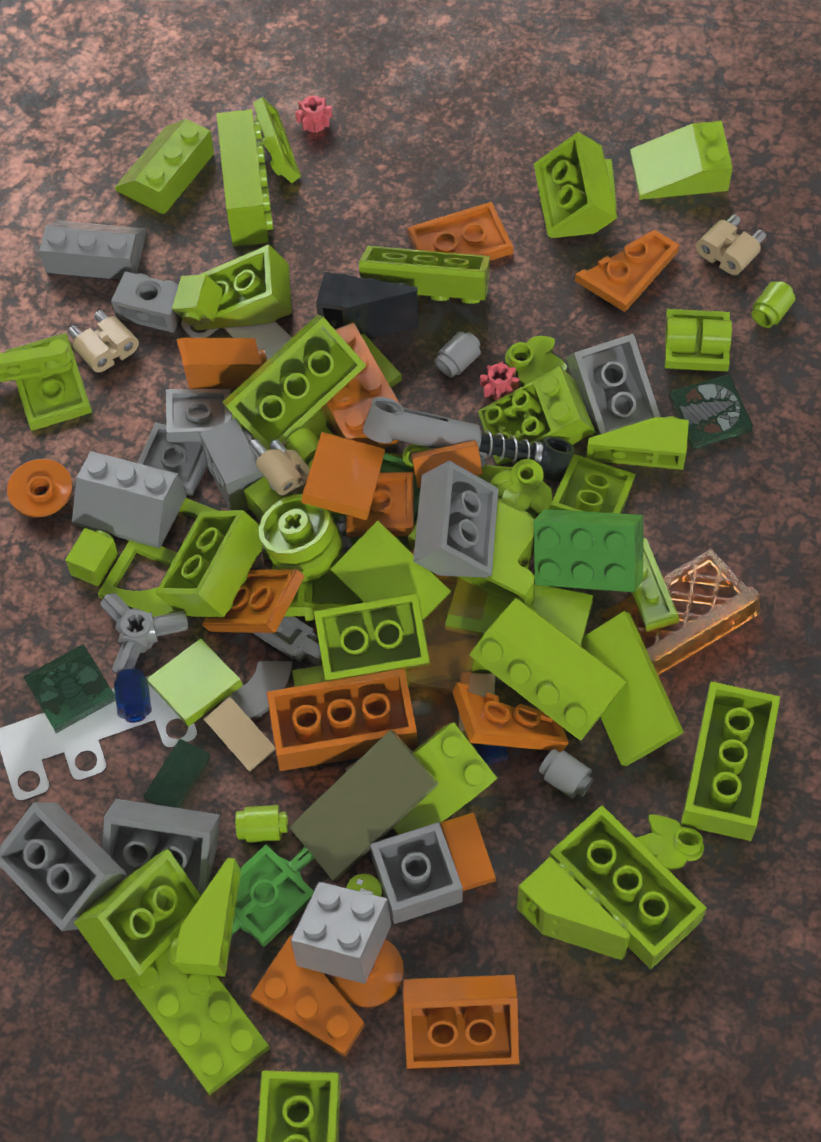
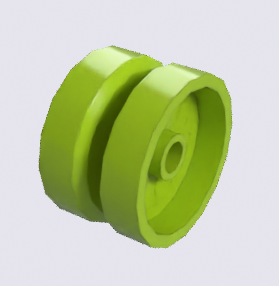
(301, 537)

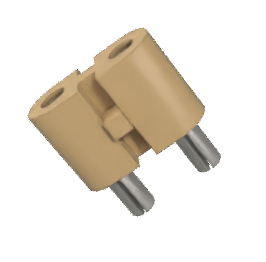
(728, 247)
(105, 344)
(281, 467)

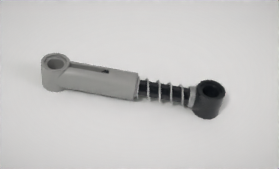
(391, 422)

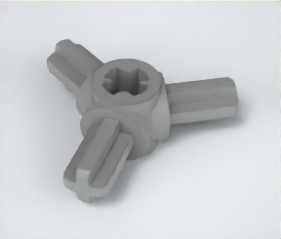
(150, 628)

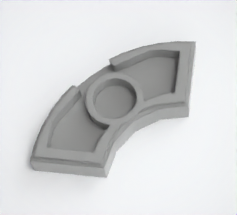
(268, 677)

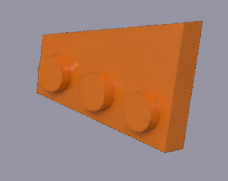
(631, 271)
(503, 725)

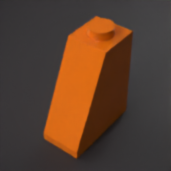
(219, 361)

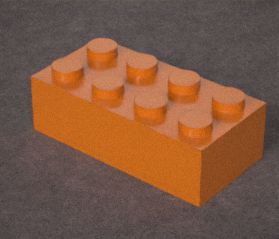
(350, 406)
(339, 718)

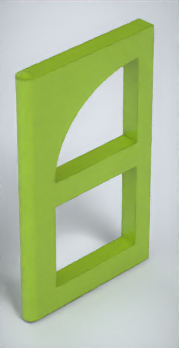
(146, 599)

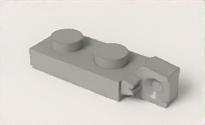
(295, 640)

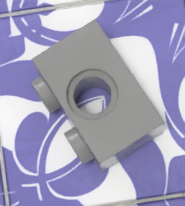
(134, 305)

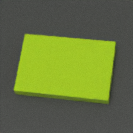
(53, 396)
(384, 569)

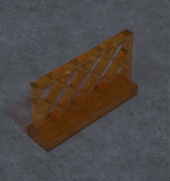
(703, 628)

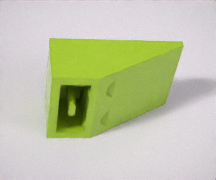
(540, 410)
(569, 913)

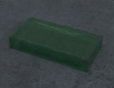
(177, 775)

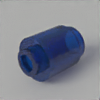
(132, 695)

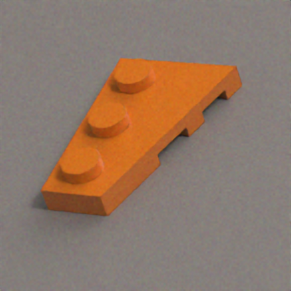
(308, 1002)

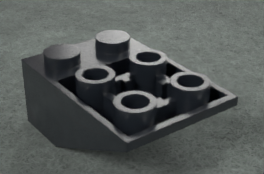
(370, 304)

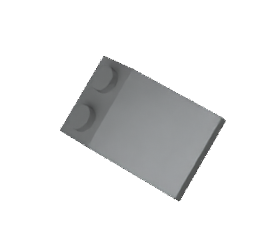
(613, 384)

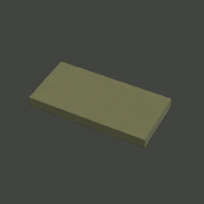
(363, 805)

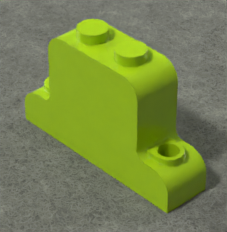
(511, 554)

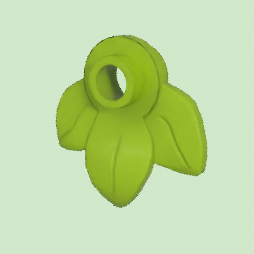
(537, 358)
(523, 493)
(672, 842)

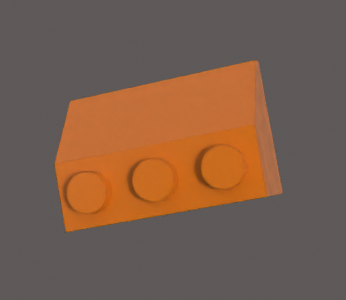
(461, 1021)

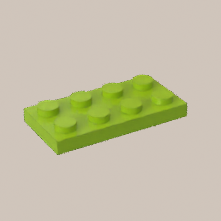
(199, 1021)

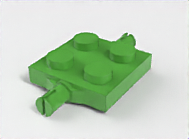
(271, 893)

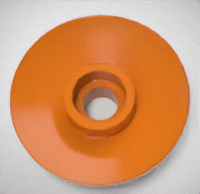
(36, 477)
(381, 983)

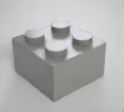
(231, 462)
(416, 873)
(341, 932)

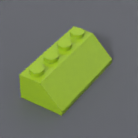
(433, 272)
(294, 383)
(548, 668)

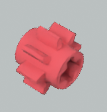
(313, 114)
(499, 381)

